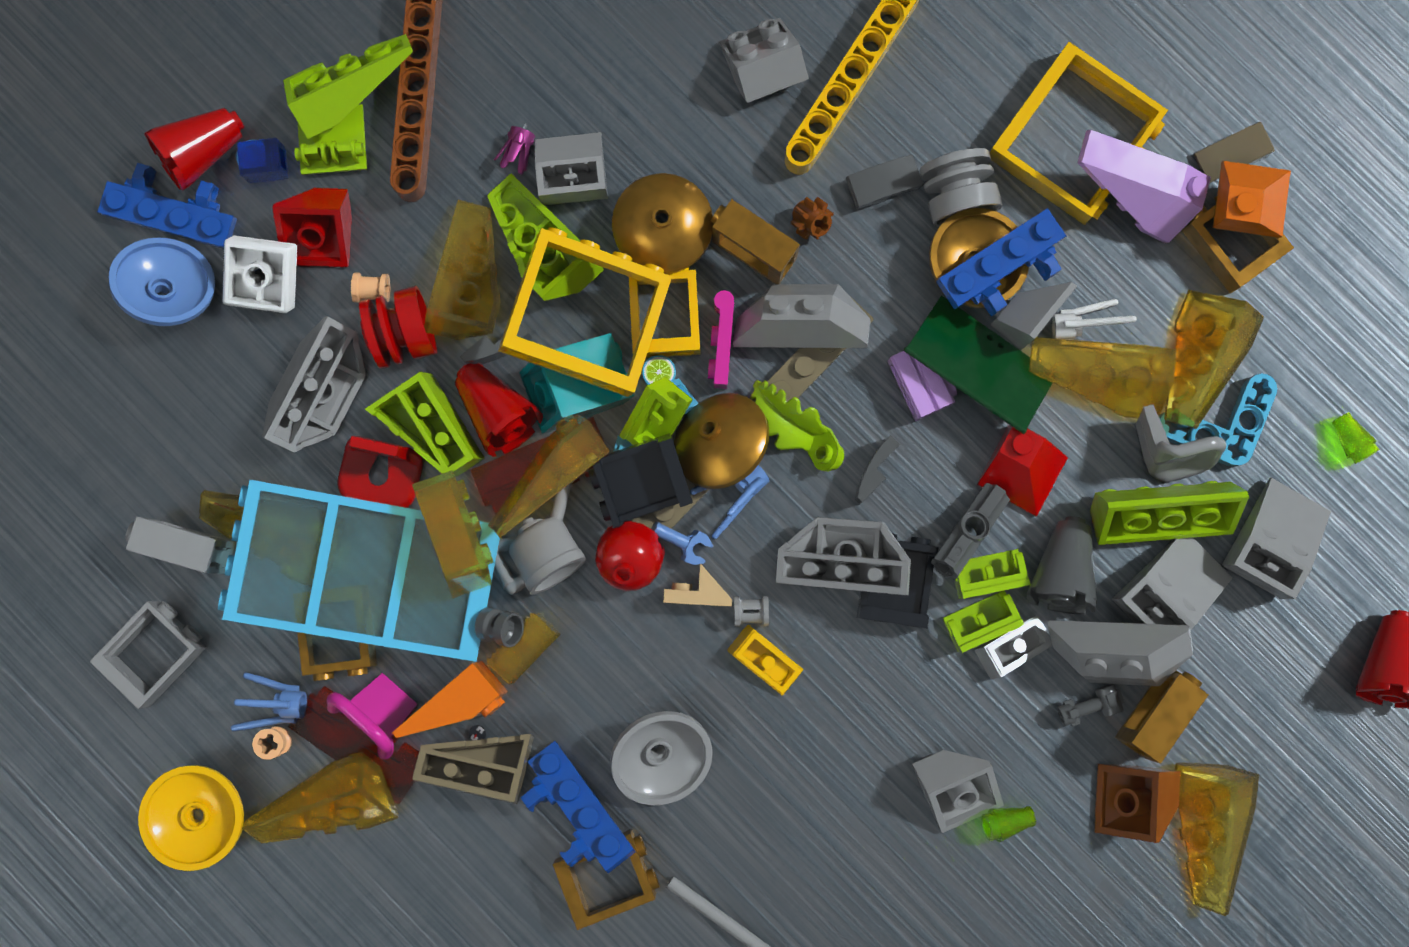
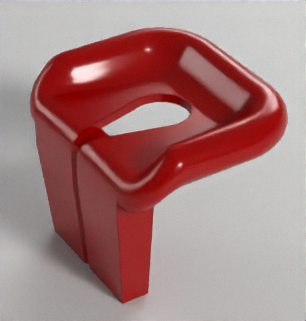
(403, 471)

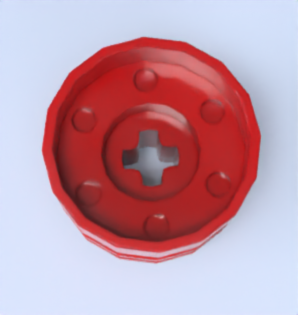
(396, 327)

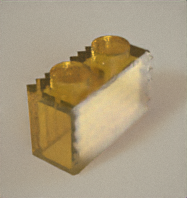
(515, 660)

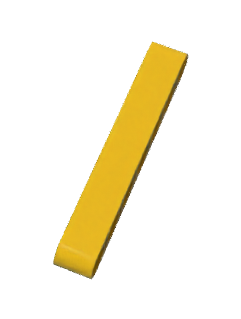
(845, 87)

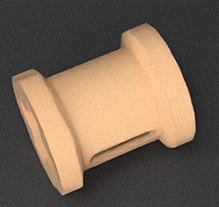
(369, 287)
(263, 748)

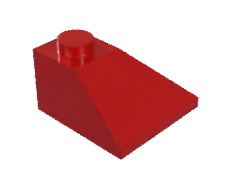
(318, 225)
(1024, 468)

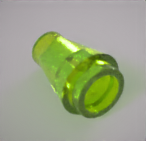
(1355, 439)
(1006, 822)

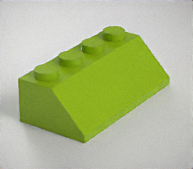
(1167, 512)

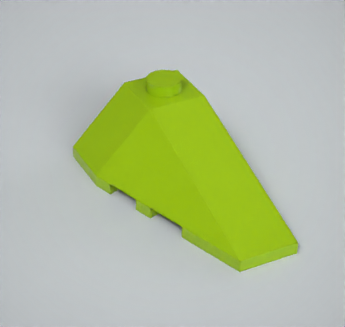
(325, 95)
(521, 220)

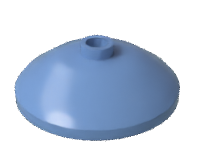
(164, 267)

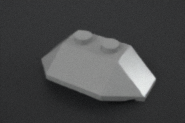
(803, 319)
(316, 387)
(846, 557)
(1122, 650)

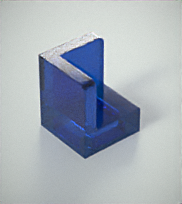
(262, 160)

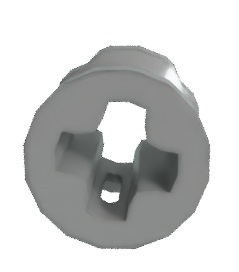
(751, 604)

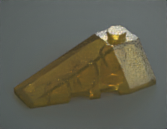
(466, 283)
(1210, 346)
(1107, 373)
(1216, 823)

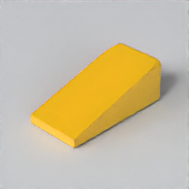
(765, 659)

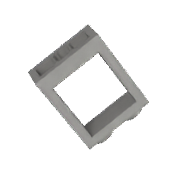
(178, 545)
(123, 678)

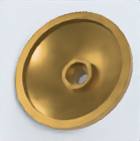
(965, 236)
(669, 244)
(732, 447)

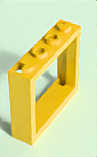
(1106, 82)
(568, 364)

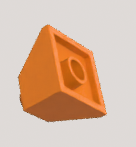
(1251, 199)

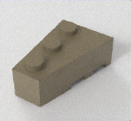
(477, 767)

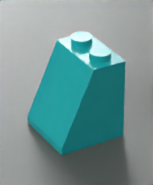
(563, 395)

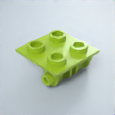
(338, 150)

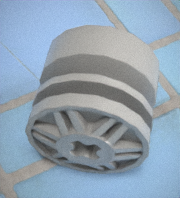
(959, 181)

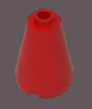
(194, 144)
(496, 410)
(1387, 665)

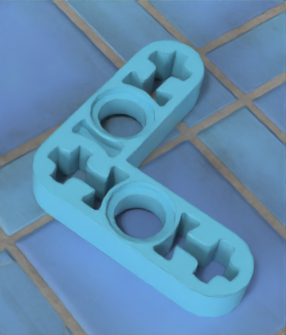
(1245, 446)

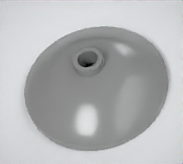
(665, 772)

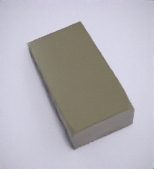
(1242, 147)

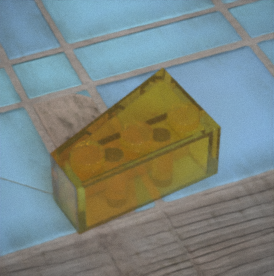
(454, 533)

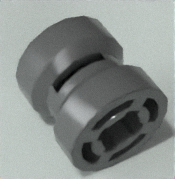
(499, 627)

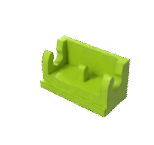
(656, 412)
(992, 574)
(982, 621)

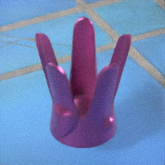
(518, 139)

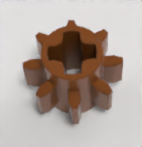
(811, 218)

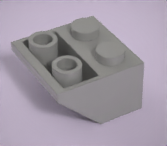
(764, 59)
(570, 169)

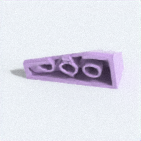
(1151, 187)

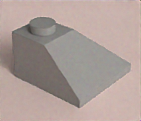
(1030, 312)
(957, 787)

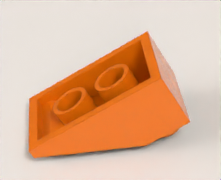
(464, 698)

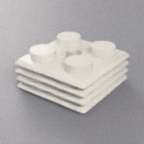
(245, 288)

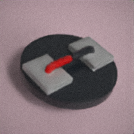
(477, 733)

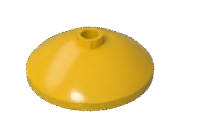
(169, 821)

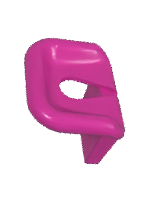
(376, 711)

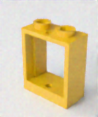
(668, 346)

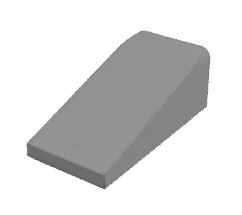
(1014, 648)

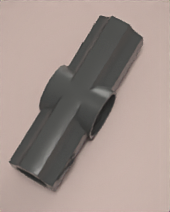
(960, 543)

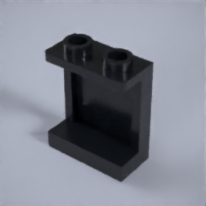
(640, 480)
(904, 609)

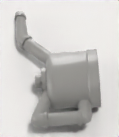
(541, 552)

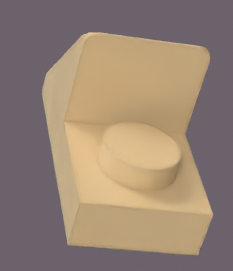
(708, 594)

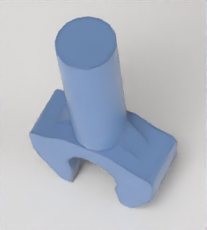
(684, 542)

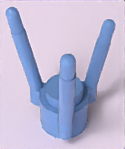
(748, 487)
(289, 704)

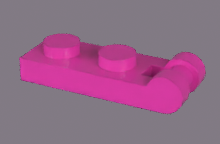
(721, 338)

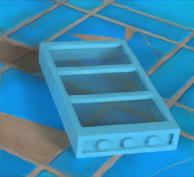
(347, 573)

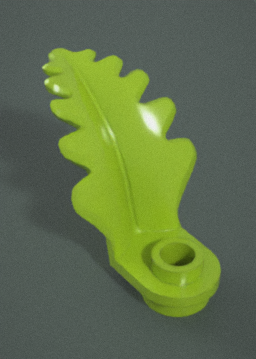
(798, 428)

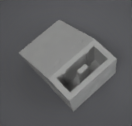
(1279, 541)
(1174, 586)

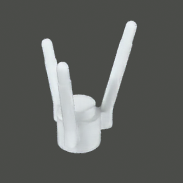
(1069, 325)

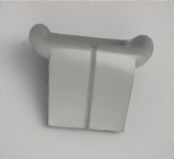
(1193, 456)

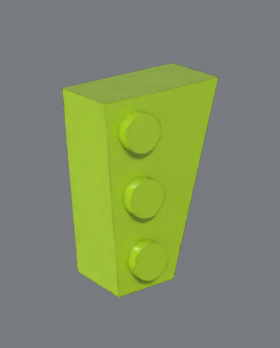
(428, 423)

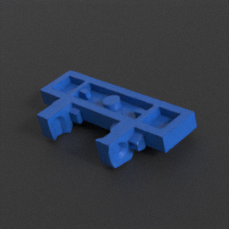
(139, 205)
(980, 275)
(596, 831)

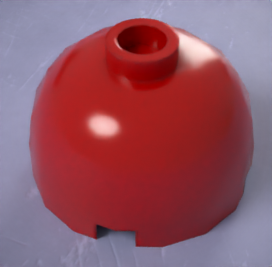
(629, 556)

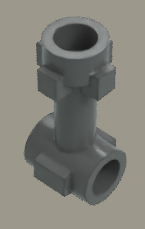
(1108, 700)

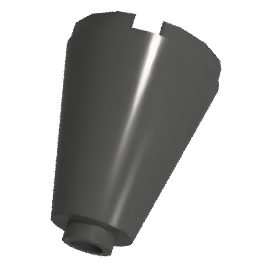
(1066, 570)

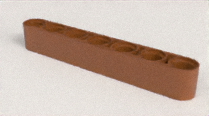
(416, 102)

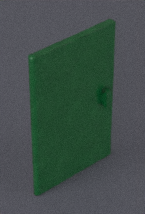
(979, 364)

